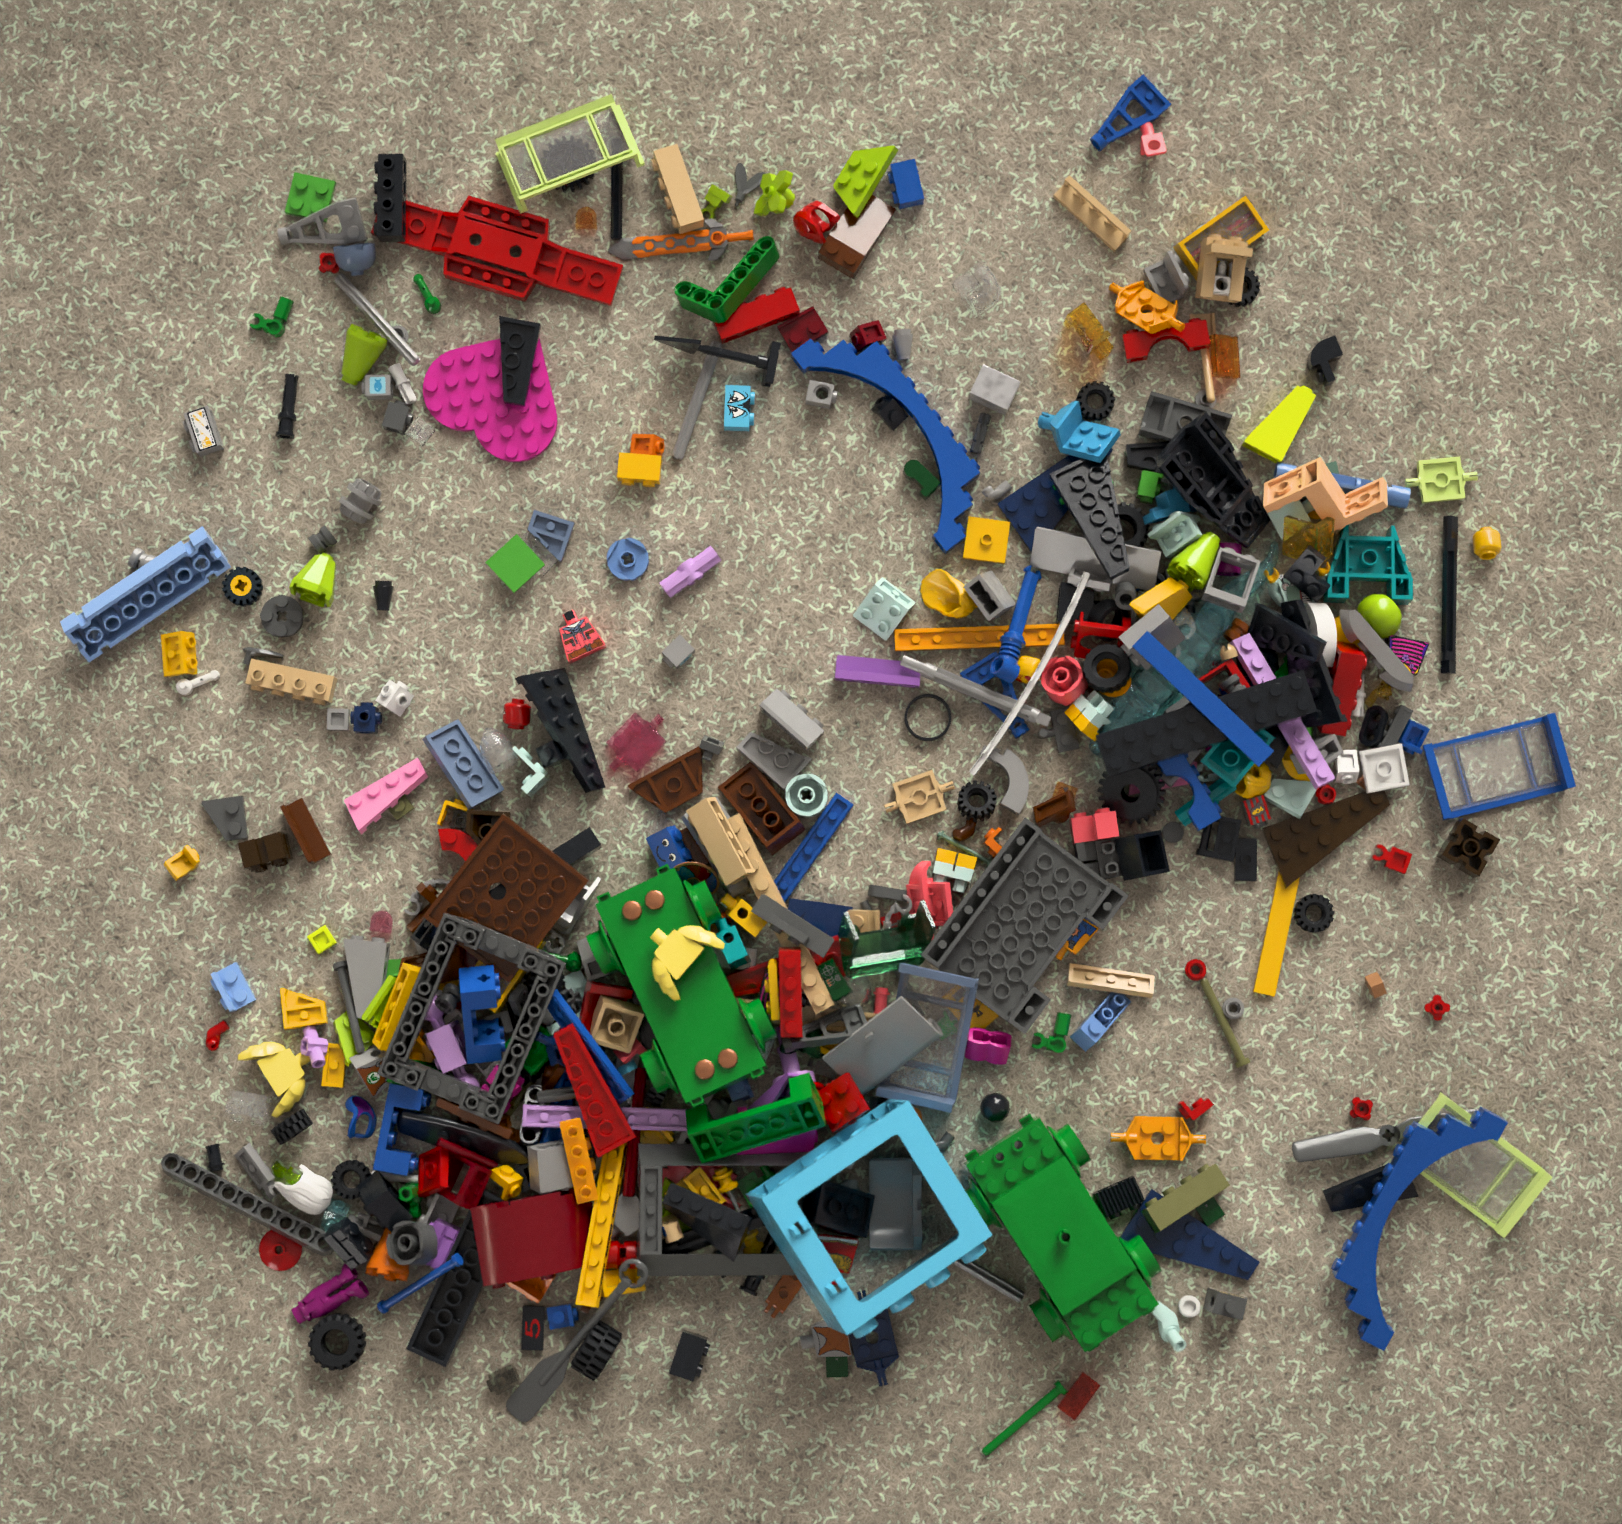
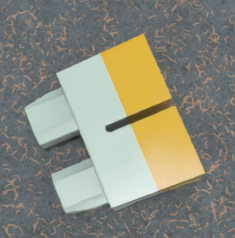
(1090, 713)
(962, 872)

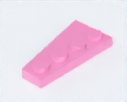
(376, 798)

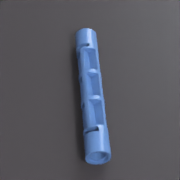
(1397, 495)

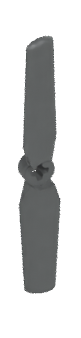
(1350, 1141)

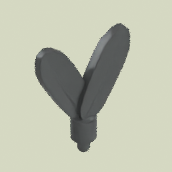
(743, 186)

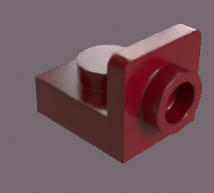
(867, 334)

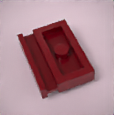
(802, 328)

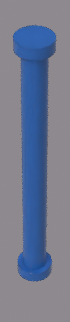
(455, 1261)

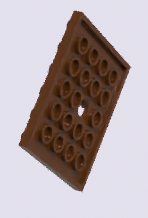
(536, 887)

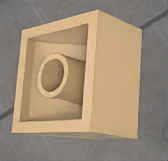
(616, 1023)

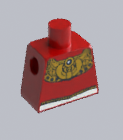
(841, 1250)

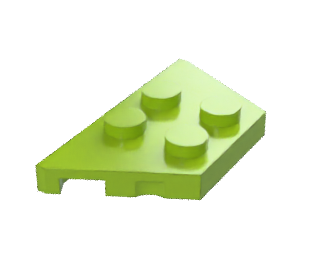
(863, 175)

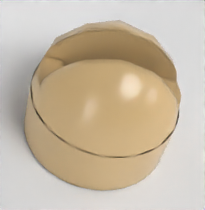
(1227, 654)

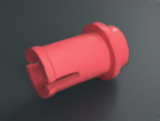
(881, 996)

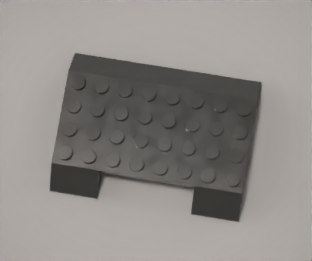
(1020, 921)

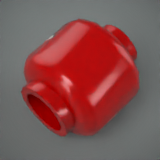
(517, 714)

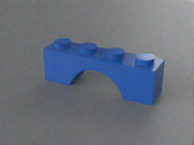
(1203, 810)

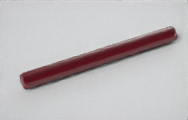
(632, 1149)

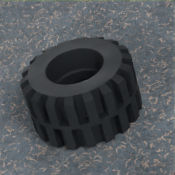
(1135, 518)
(596, 1350)
(323, 1354)

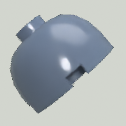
(355, 257)

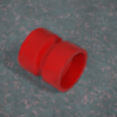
(614, 1256)

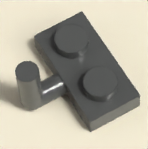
(1063, 730)

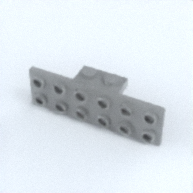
(1073, 555)

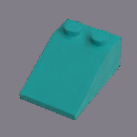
(1230, 761)

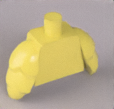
(678, 953)
(281, 1071)

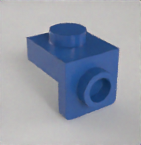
(1413, 737)

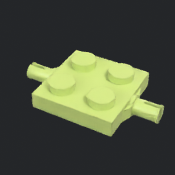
(1441, 479)

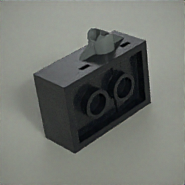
(839, 1208)

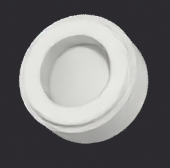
(1189, 1306)

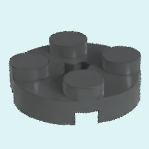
(280, 628)

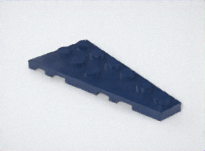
(1036, 504)
(1191, 1243)

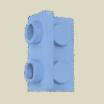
(232, 987)

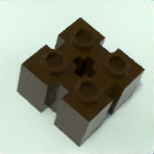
(1480, 845)
(265, 851)

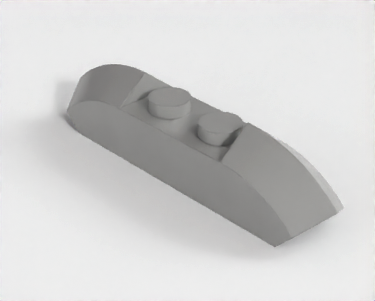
(1394, 672)

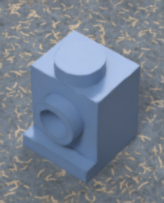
(740, 1091)

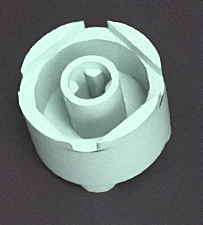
(806, 783)

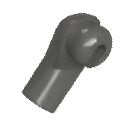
(944, 1142)

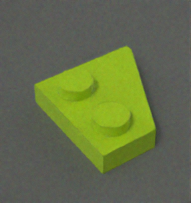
(346, 1041)

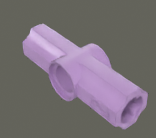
(690, 571)

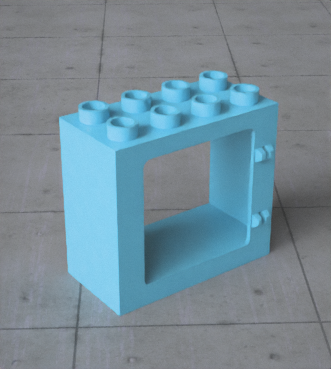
(778, 1209)

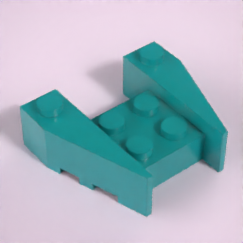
(1369, 560)

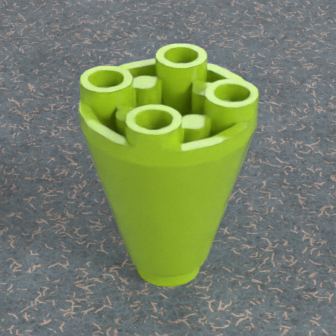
(360, 353)
(1195, 561)

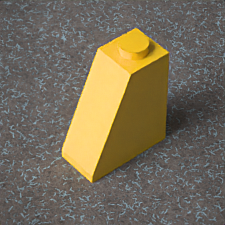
(1169, 594)

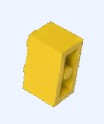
(639, 469)

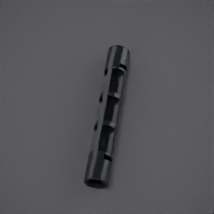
(692, 1241)

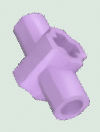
(314, 1046)

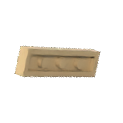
(1110, 980)

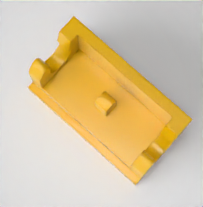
(612, 1279)

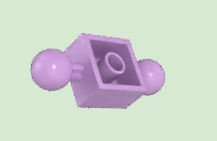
(448, 1045)

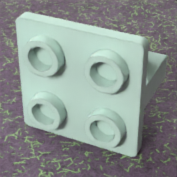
(1176, 532)

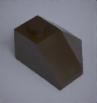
(480, 822)

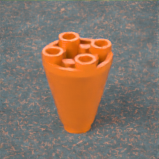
(382, 1264)

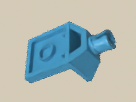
(1079, 436)

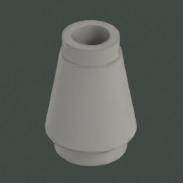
(903, 343)

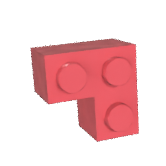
(1094, 827)

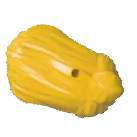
(946, 595)

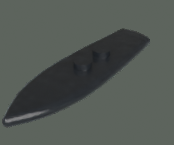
(486, 1143)

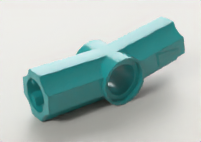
(1219, 790)

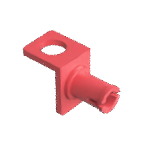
(1151, 142)

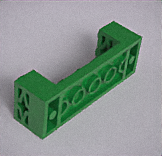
(756, 1126)

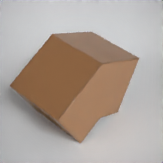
(1375, 985)

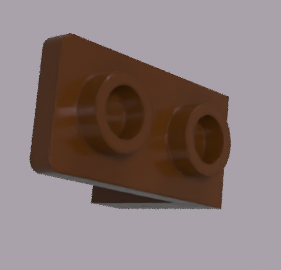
(430, 895)

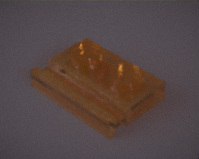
(1224, 356)

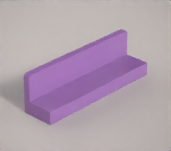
(875, 672)

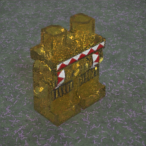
(1090, 330)

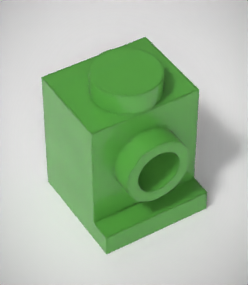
(1148, 486)

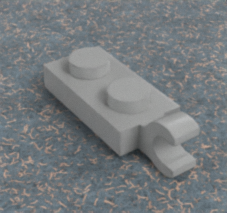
(257, 1170)

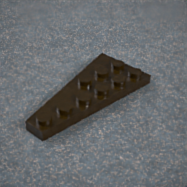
(1306, 841)

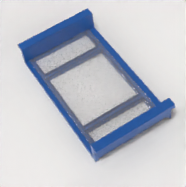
(1499, 767)

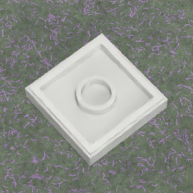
(1384, 768)

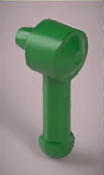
(432, 303)
(573, 961)

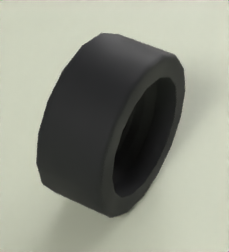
(1102, 609)

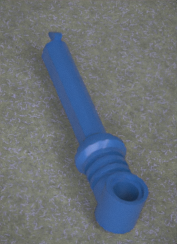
(1012, 642)

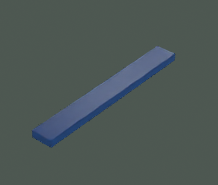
(1202, 698)

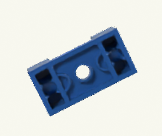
(480, 991)
(389, 1158)

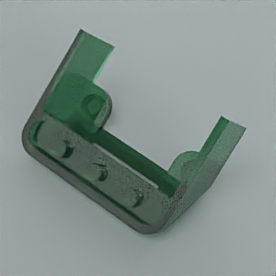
(885, 948)

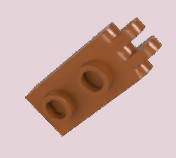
(782, 1294)

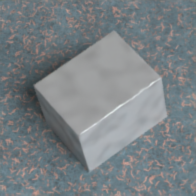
(994, 390)

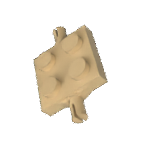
(919, 796)

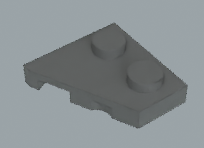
(228, 816)

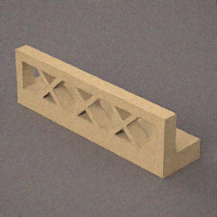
(1092, 213)

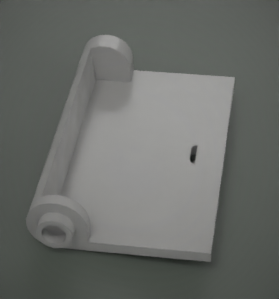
(883, 1045)

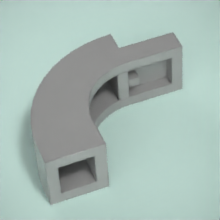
(1017, 779)

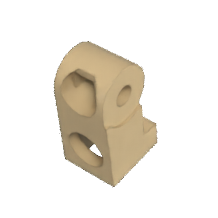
(671, 1229)

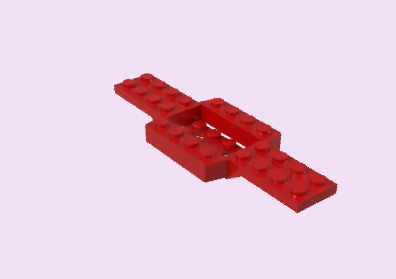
(501, 230)

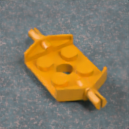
(1137, 298)
(1175, 1141)

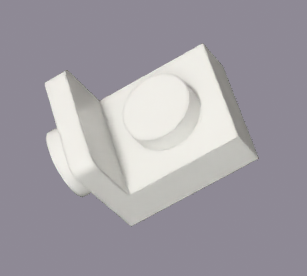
(1347, 767)

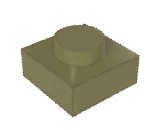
(402, 808)

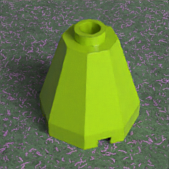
(316, 581)

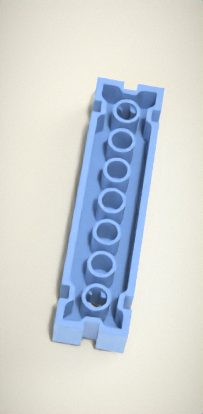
(145, 594)

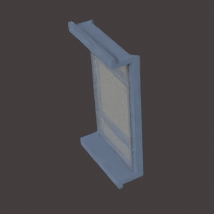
(934, 1073)

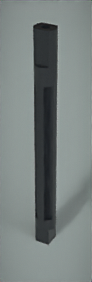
(1449, 594)

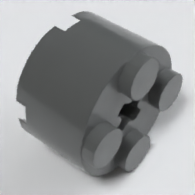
(412, 1243)

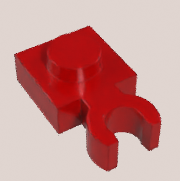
(1394, 859)

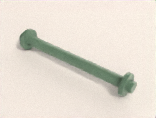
(964, 848)

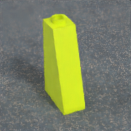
(1279, 428)

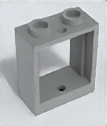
(1224, 598)

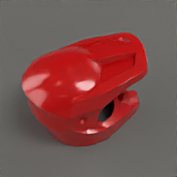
(811, 225)

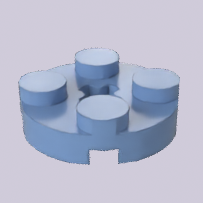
(624, 548)

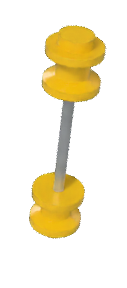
(726, 1185)

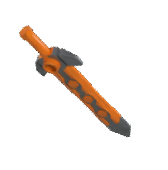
(687, 242)

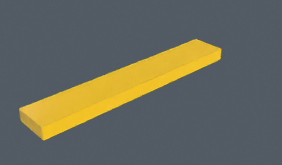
(1275, 937)

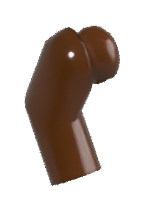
(964, 832)

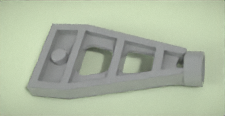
(350, 219)

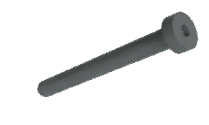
(341, 968)

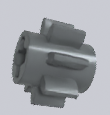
(572, 999)

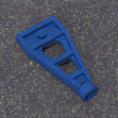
(1147, 96)
(981, 674)

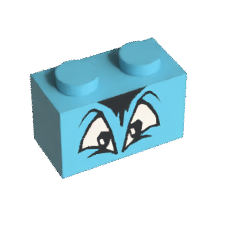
(737, 408)

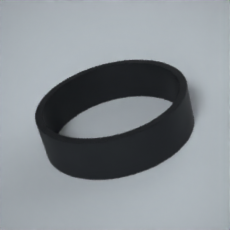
(930, 696)

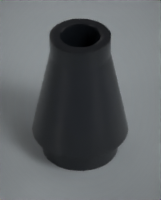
(383, 594)

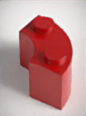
(457, 841)

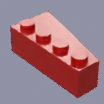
(1346, 681)

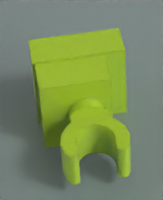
(716, 197)

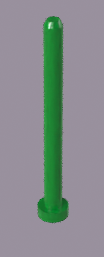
(1023, 1419)

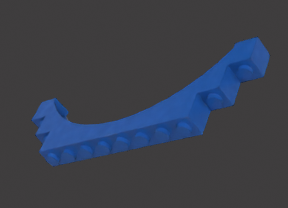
(879, 371)
(1359, 1255)

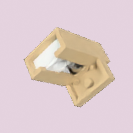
(1230, 250)

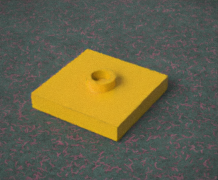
(986, 540)

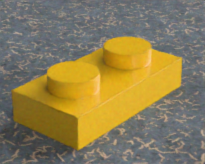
(335, 1068)

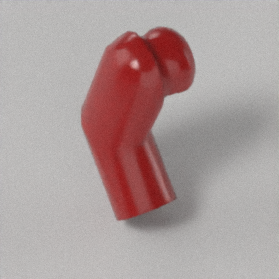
(213, 1035)

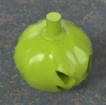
(1381, 614)

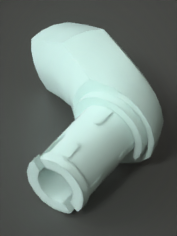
(1169, 1327)

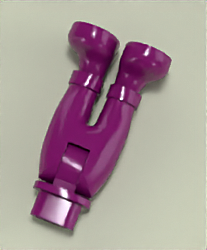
(319, 1303)

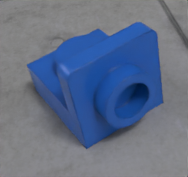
(562, 1316)

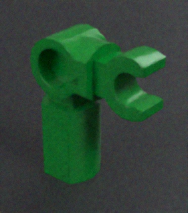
(275, 326)
(1061, 1028)
(410, 1194)

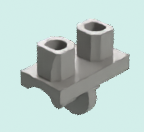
(367, 1226)

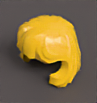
(1255, 782)

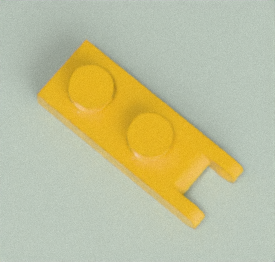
(772, 987)

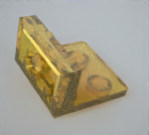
(1300, 534)

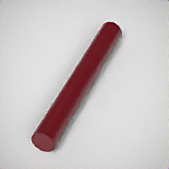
(467, 1153)

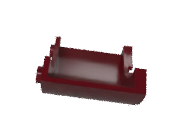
(531, 1237)

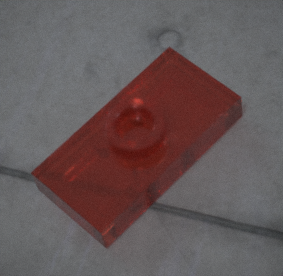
(1078, 1395)

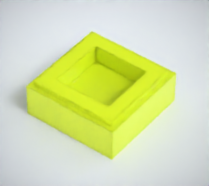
(322, 939)

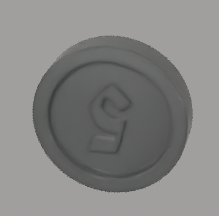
(1173, 832)

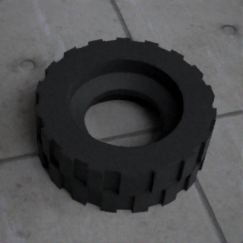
(1107, 652)

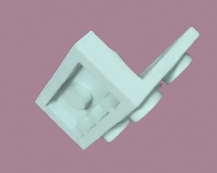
(883, 608)
(534, 782)

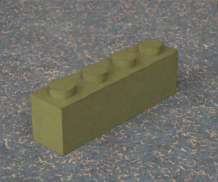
(1185, 1197)

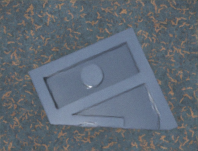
(551, 532)

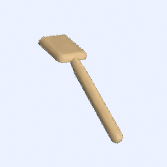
(1205, 355)

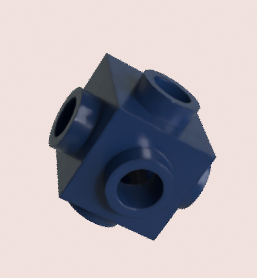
(367, 726)

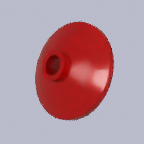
(275, 1261)

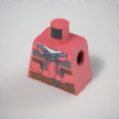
(579, 637)

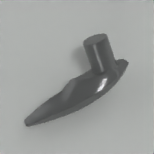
(261, 653)

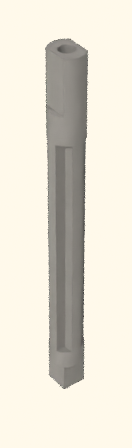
(974, 690)

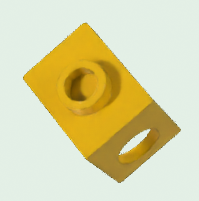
(458, 804)

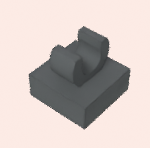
(710, 746)

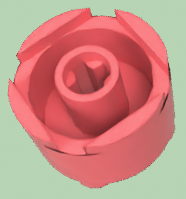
(1063, 680)

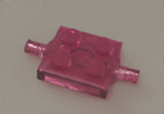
(636, 742)

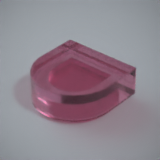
(381, 922)

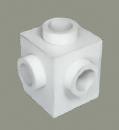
(395, 697)

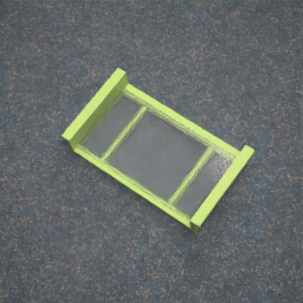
(565, 149)
(1485, 1176)

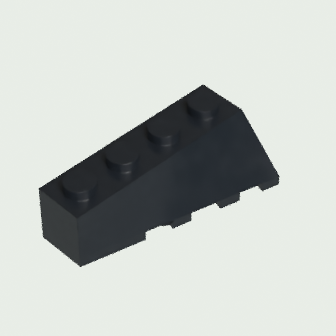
(709, 1219)

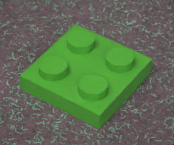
(309, 195)

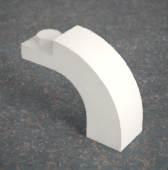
(1323, 626)

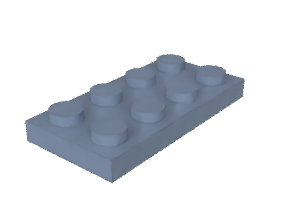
(463, 764)

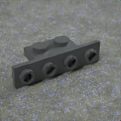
(791, 924)

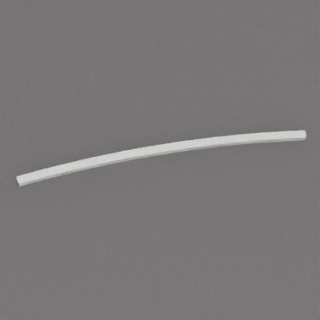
(1034, 679)

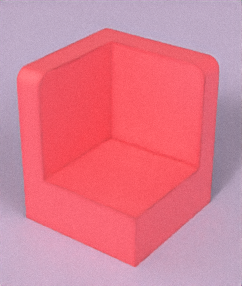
(636, 1048)

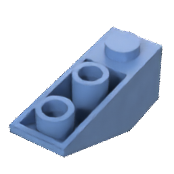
(1100, 1020)

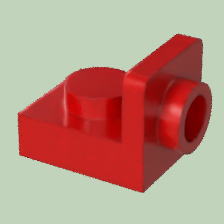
(1198, 1109)

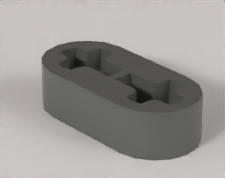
(887, 893)

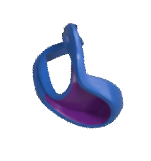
(358, 1107)

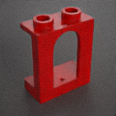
(1086, 628)

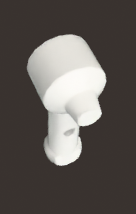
(186, 687)

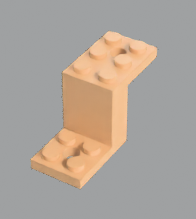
(1325, 494)

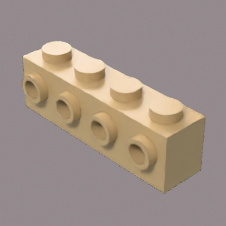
(678, 189)
(291, 681)
(720, 841)

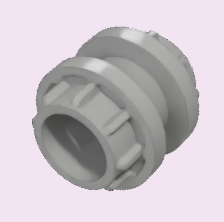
(360, 501)

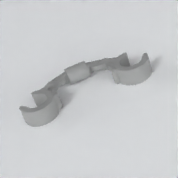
(415, 896)
(896, 908)

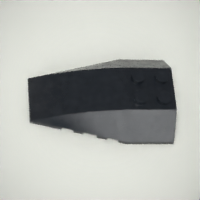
(1211, 479)

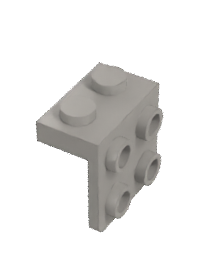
(1167, 278)

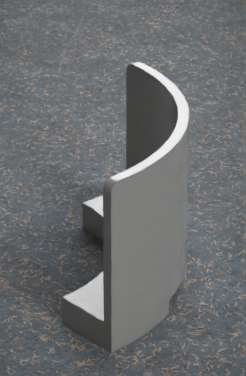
(897, 1204)

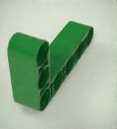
(721, 303)

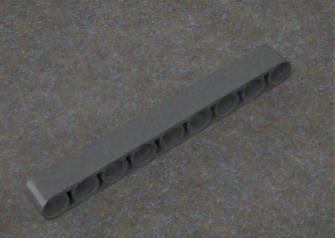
(242, 1195)

